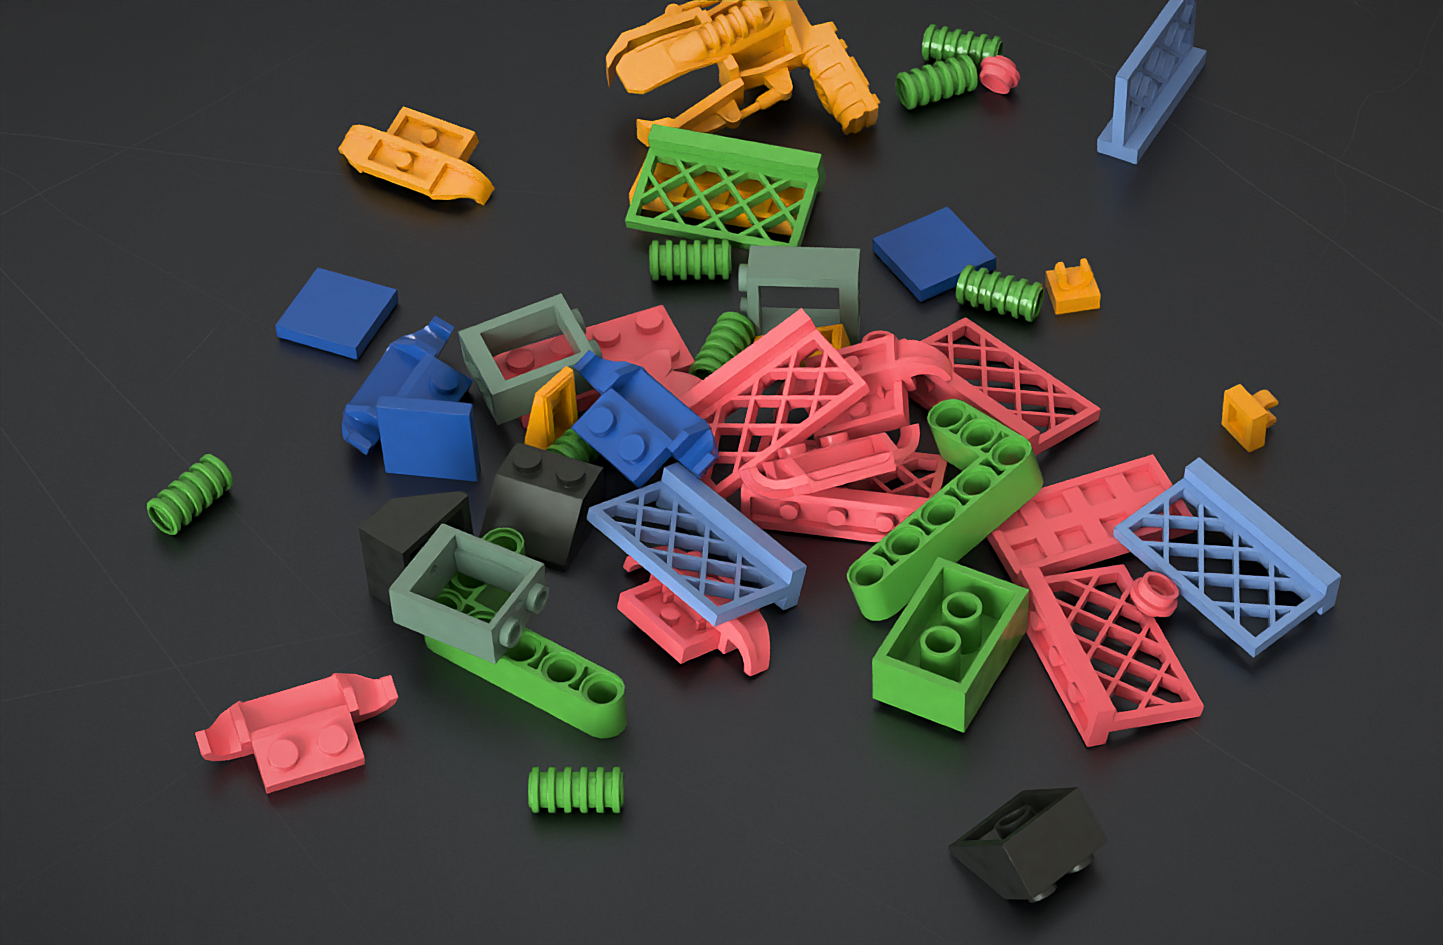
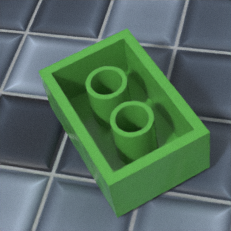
(950, 644)

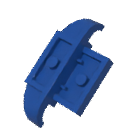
(405, 370)
(641, 422)

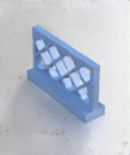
(1153, 82)
(714, 529)
(1253, 538)

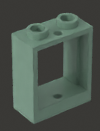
(802, 268)
(516, 395)
(435, 565)

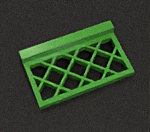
(725, 157)

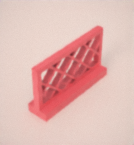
(756, 368)
(985, 399)
(849, 509)
(1064, 656)

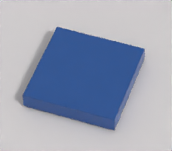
(932, 253)
(337, 313)
(428, 438)

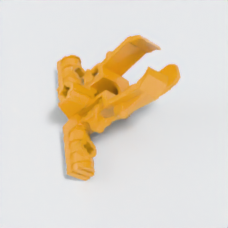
(753, 47)

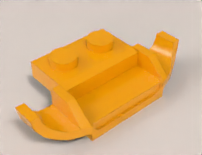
(419, 155)

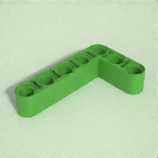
(994, 483)
(536, 666)

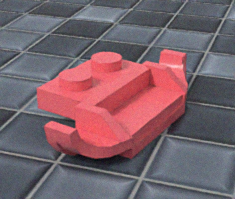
(890, 373)
(832, 465)
(684, 631)
(301, 729)

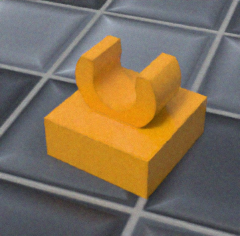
(1072, 288)
(1248, 415)

